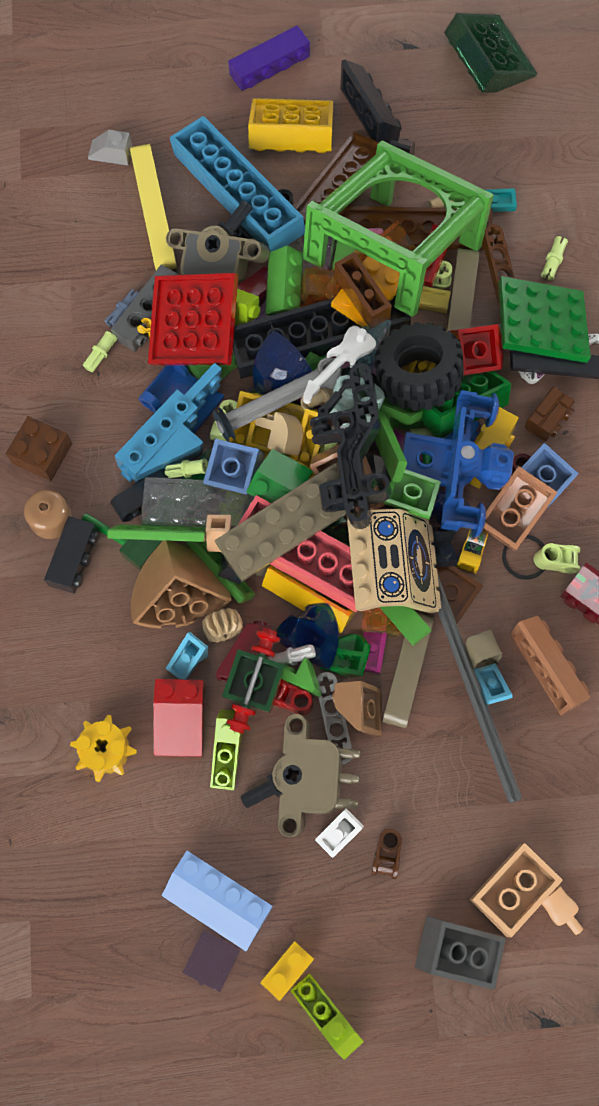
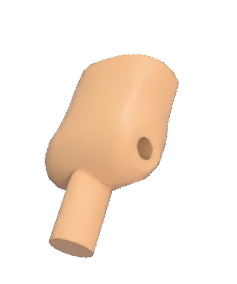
(562, 909)

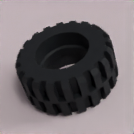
(415, 344)

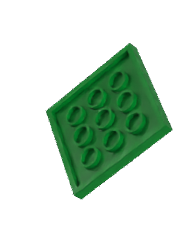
(543, 319)

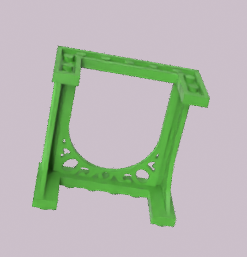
(381, 172)

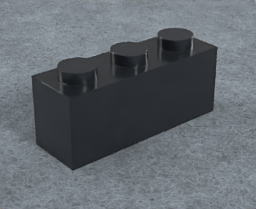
(72, 555)

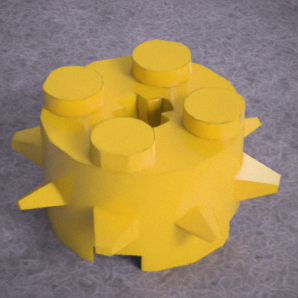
(89, 744)

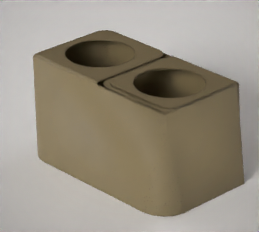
(483, 649)

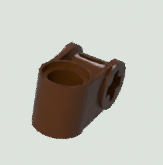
(387, 856)

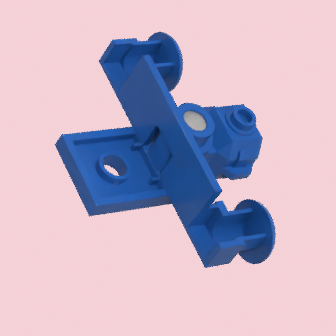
(460, 460)

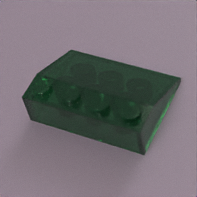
(489, 51)

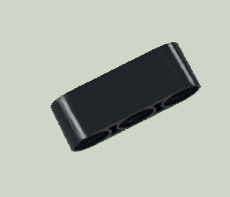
(129, 502)

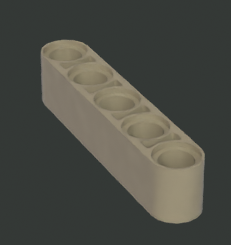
(463, 289)
(406, 679)

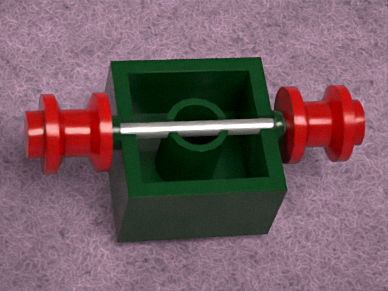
(253, 681)

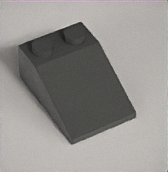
(460, 953)

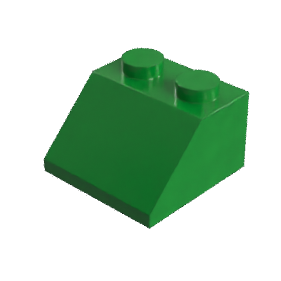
(278, 477)

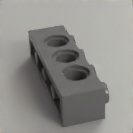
(136, 311)

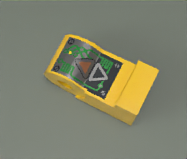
(472, 552)

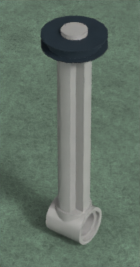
(271, 401)

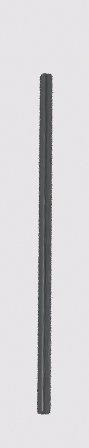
(477, 699)

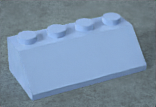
(216, 900)

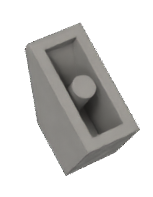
(111, 147)

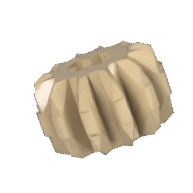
(222, 625)

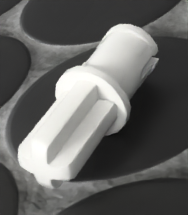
(292, 656)

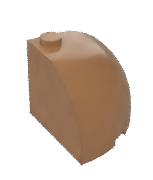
(175, 588)

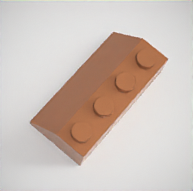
(549, 664)

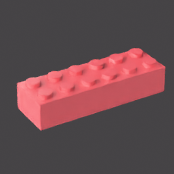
(316, 562)

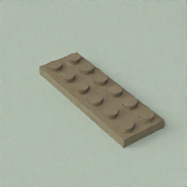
(278, 527)

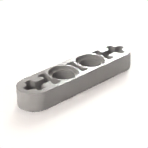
(333, 718)

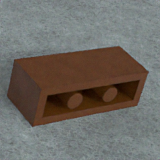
(362, 290)

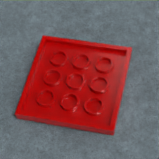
(193, 319)

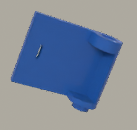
(167, 382)

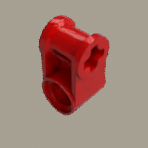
(287, 697)

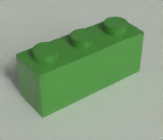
(284, 280)

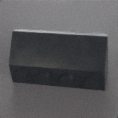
(368, 103)

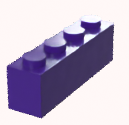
(269, 58)

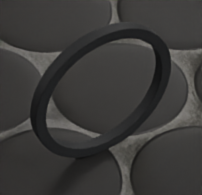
(516, 574)

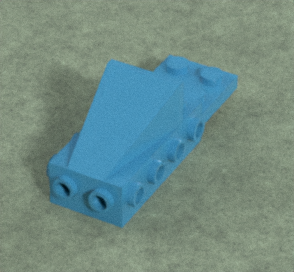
(168, 434)

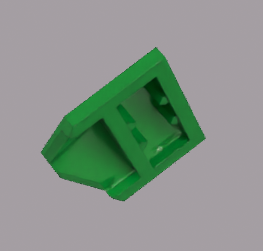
(350, 656)

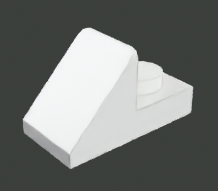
(339, 833)

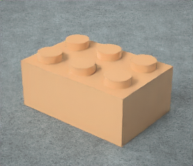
(516, 890)

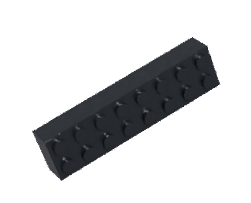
(308, 328)

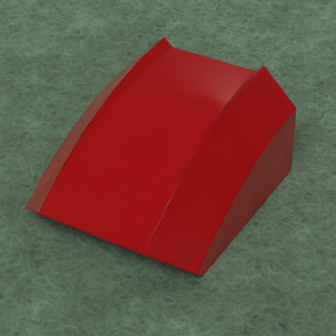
(480, 348)

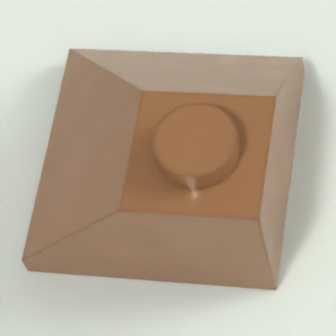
(360, 705)

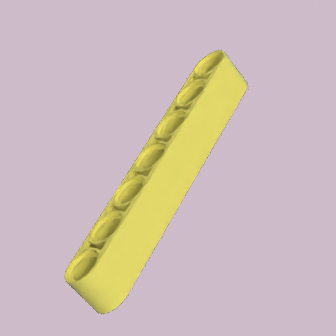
(152, 206)

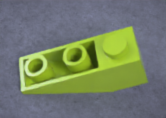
(225, 753)
(326, 1016)

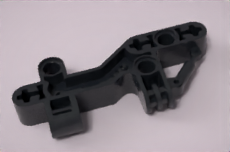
(354, 487)

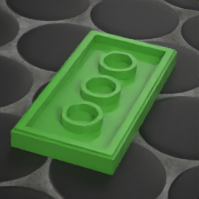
(150, 532)

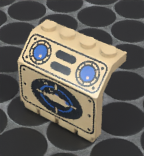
(394, 562)

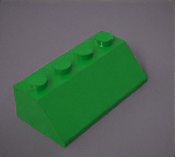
(441, 419)

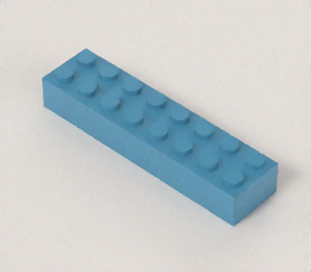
(235, 179)

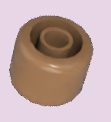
(47, 513)

